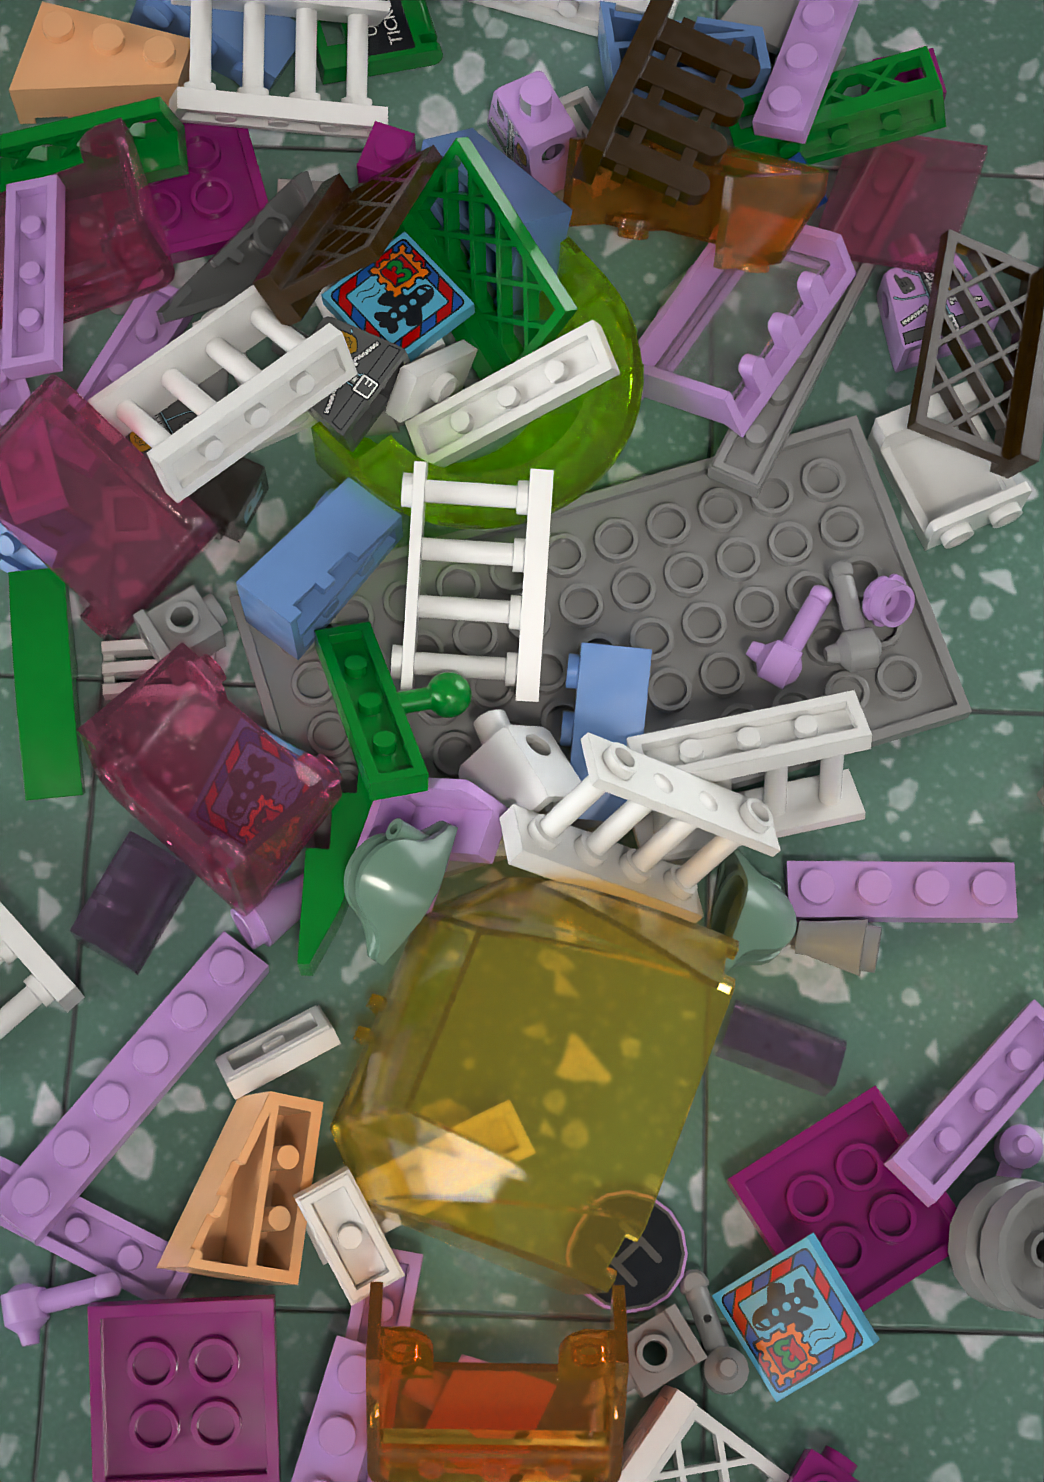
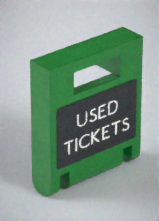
(397, 44)

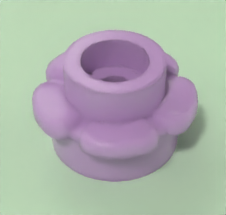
(888, 601)

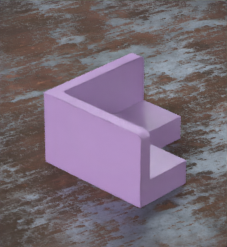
(450, 801)

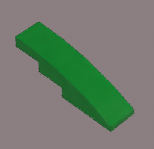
(45, 684)
(323, 881)

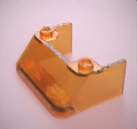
(750, 211)
(495, 1417)

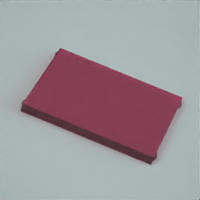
(902, 198)

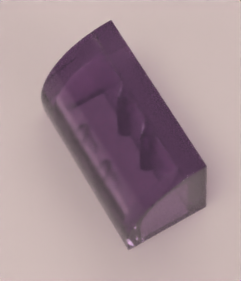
(133, 903)
(782, 1048)

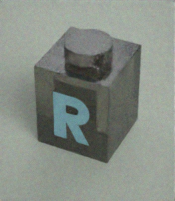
(233, 497)

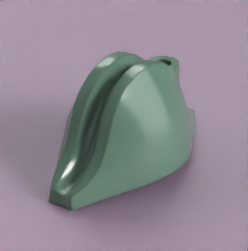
(395, 881)
(751, 911)

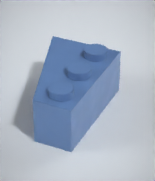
(618, 28)
(226, 37)
(538, 208)
(318, 566)
(608, 703)

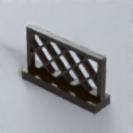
(341, 234)
(1021, 411)

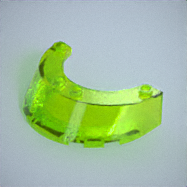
(573, 440)

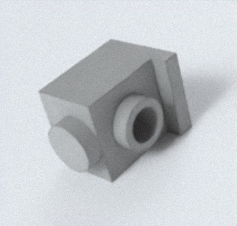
(203, 635)
(680, 1348)

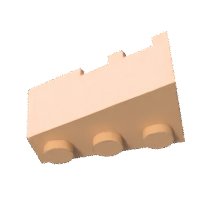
(93, 64)
(243, 1207)

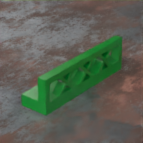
(850, 124)
(158, 143)

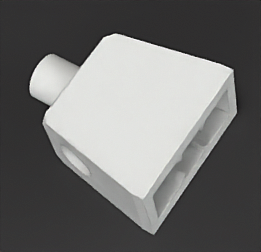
(518, 765)

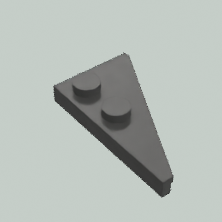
(242, 257)

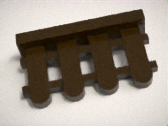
(663, 126)

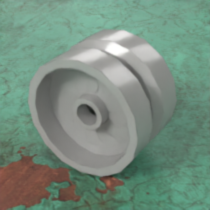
(1000, 1244)

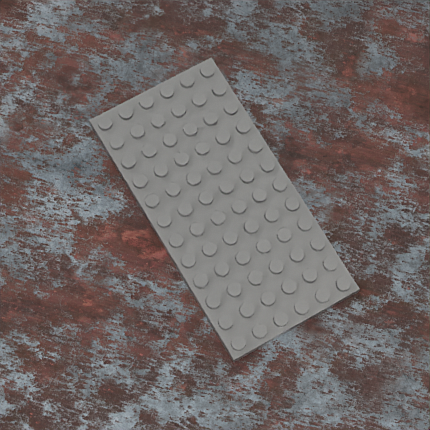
(660, 569)

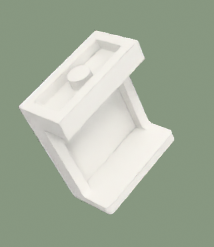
(939, 485)

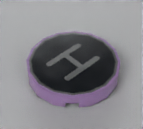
(649, 1266)

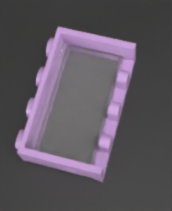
(737, 333)

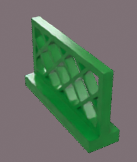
(490, 326)

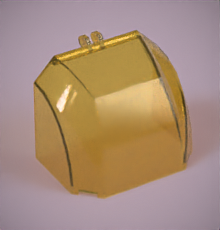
(533, 1074)

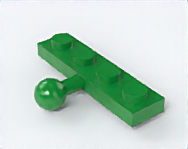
(376, 712)

